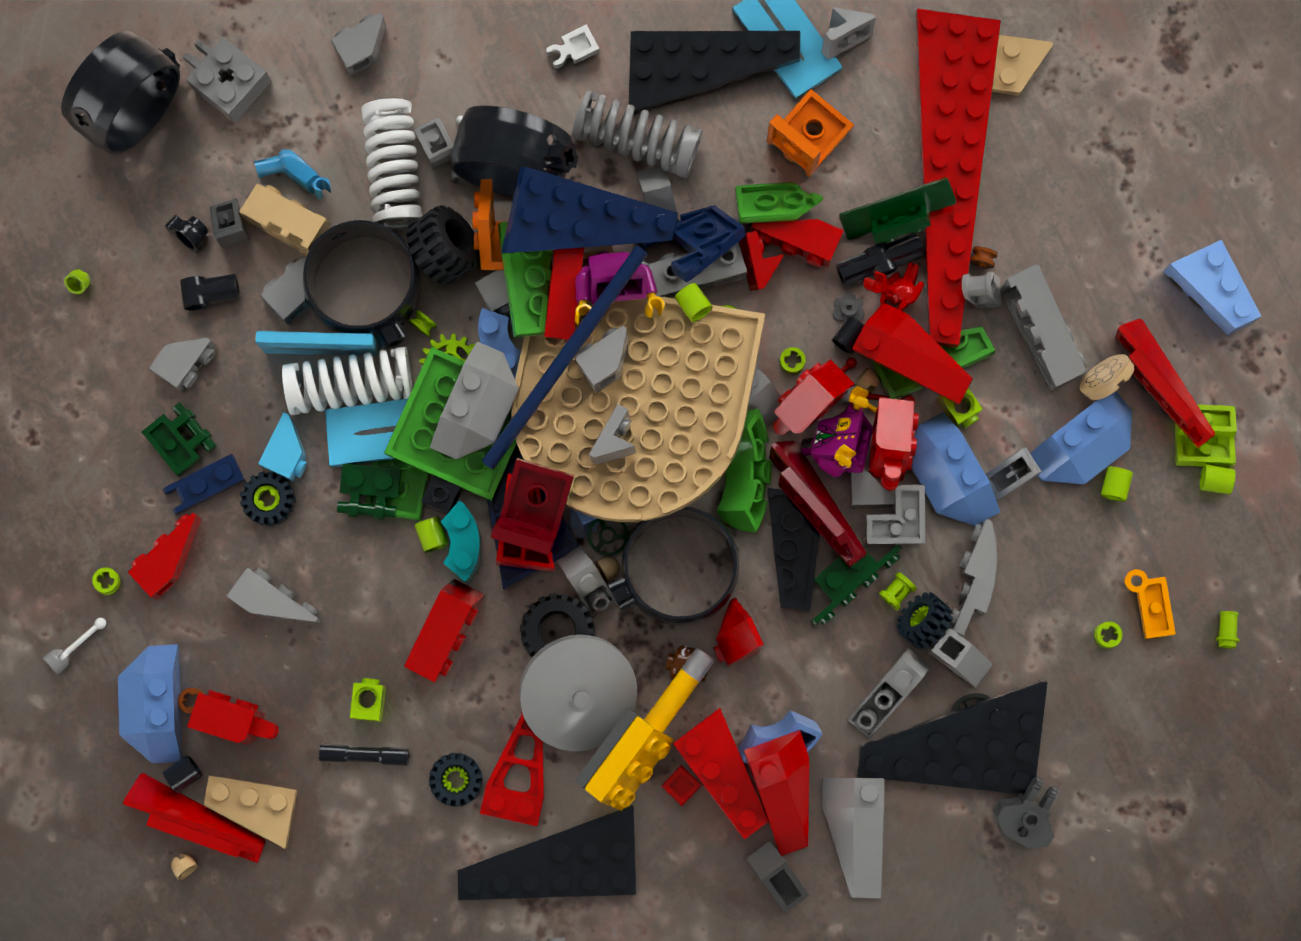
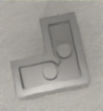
(906, 523)

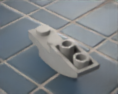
(980, 567)

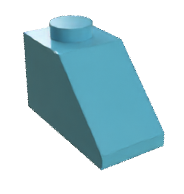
(284, 451)

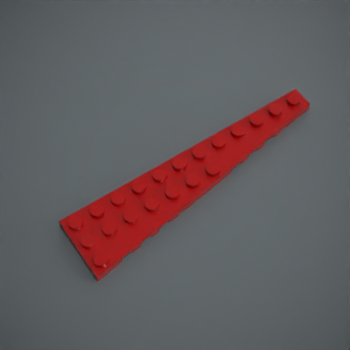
(955, 98)

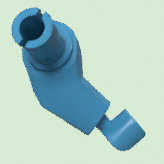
(296, 169)

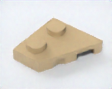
(1017, 62)

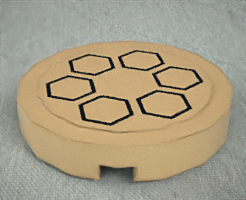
(1105, 376)

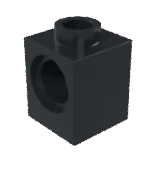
(441, 495)

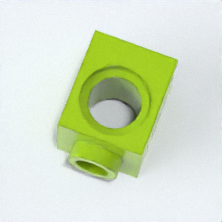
(959, 419)
(373, 713)

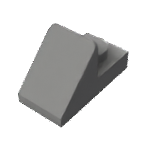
(846, 31)
(435, 142)
(609, 445)

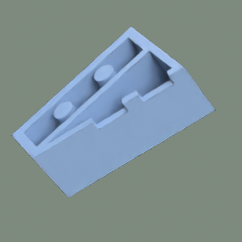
(1216, 286)

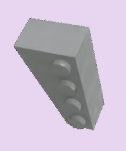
(1043, 327)

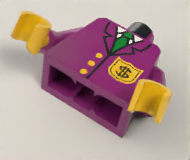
(600, 271)
(843, 440)

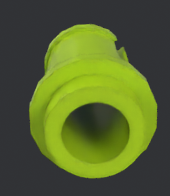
(1228, 630)

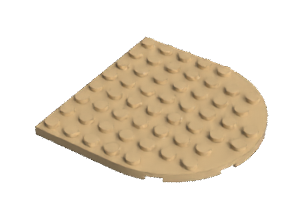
(684, 401)

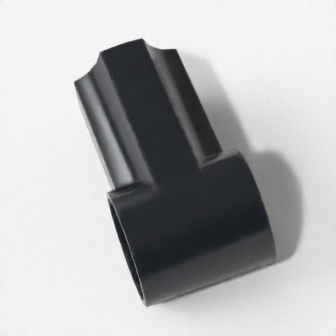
(202, 291)

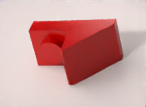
(758, 268)

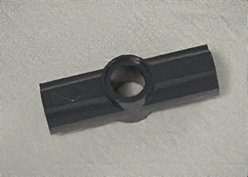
(880, 258)

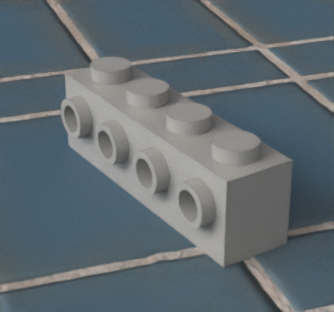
(725, 269)

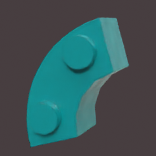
(465, 542)

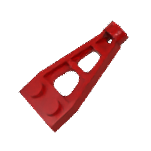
(512, 804)

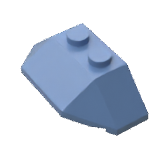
(1086, 443)
(952, 473)
(150, 704)

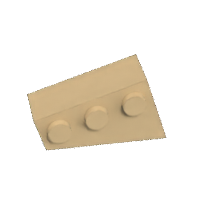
(283, 218)

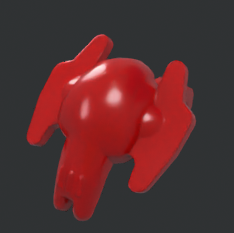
(895, 289)

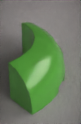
(747, 478)

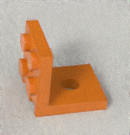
(794, 140)
(487, 237)

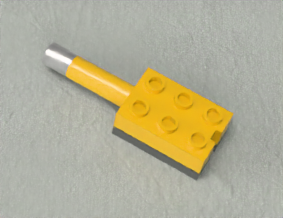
(640, 742)

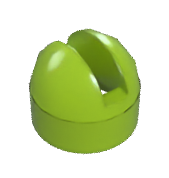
(73, 277)

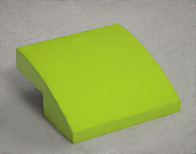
(1219, 449)

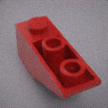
(807, 238)
(164, 563)

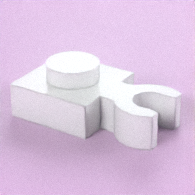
(577, 46)

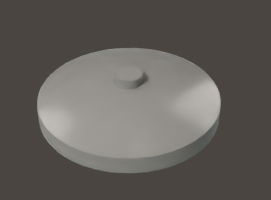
(576, 691)

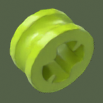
(422, 323)
(798, 367)
(100, 587)
(1105, 626)

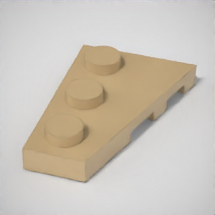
(256, 806)

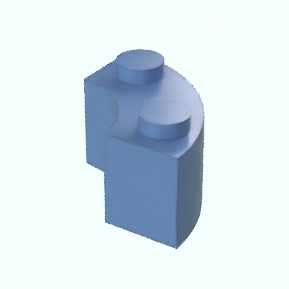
(495, 332)
(790, 723)

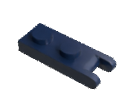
(206, 483)

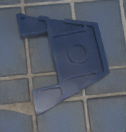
(704, 234)

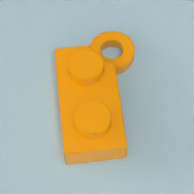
(1153, 604)

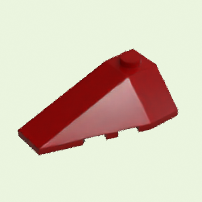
(907, 349)
(737, 636)
(782, 783)

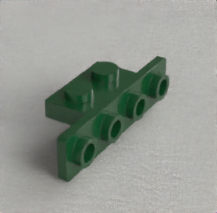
(898, 213)
(841, 581)

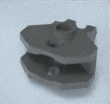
(1028, 814)

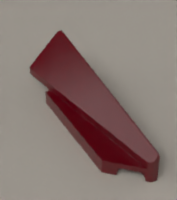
(811, 497)

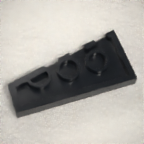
(794, 551)

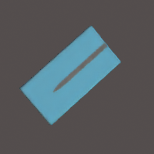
(788, 16)
(316, 343)
(361, 432)

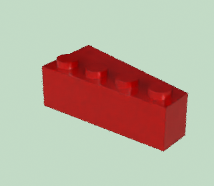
(719, 767)

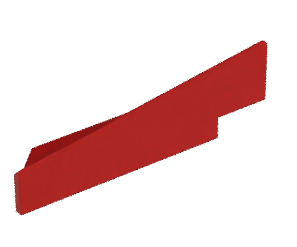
(1162, 381)
(191, 820)

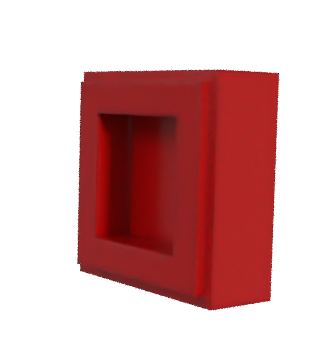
(681, 785)

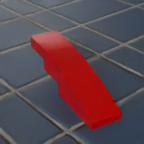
(562, 293)

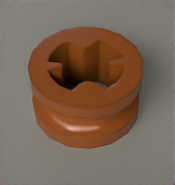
(983, 257)
(182, 698)

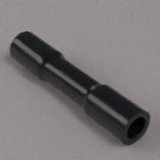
(347, 753)

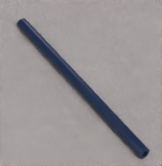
(564, 357)

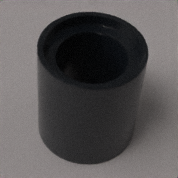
(848, 334)
(182, 774)

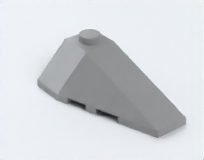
(856, 826)

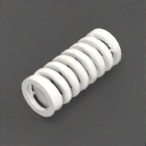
(393, 120)
(298, 404)

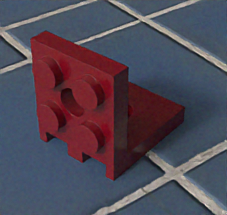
(531, 523)

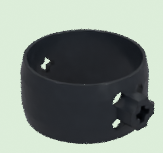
(120, 91)
(500, 140)
(387, 331)
(626, 595)

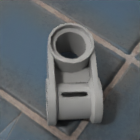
(982, 290)

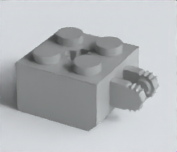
(211, 77)

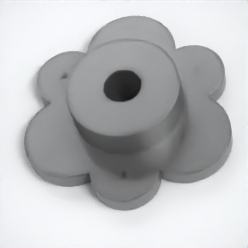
(848, 299)

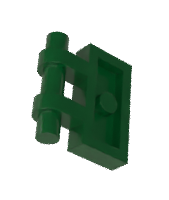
(172, 445)
(371, 482)

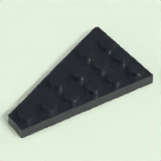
(971, 748)

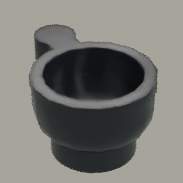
(189, 232)

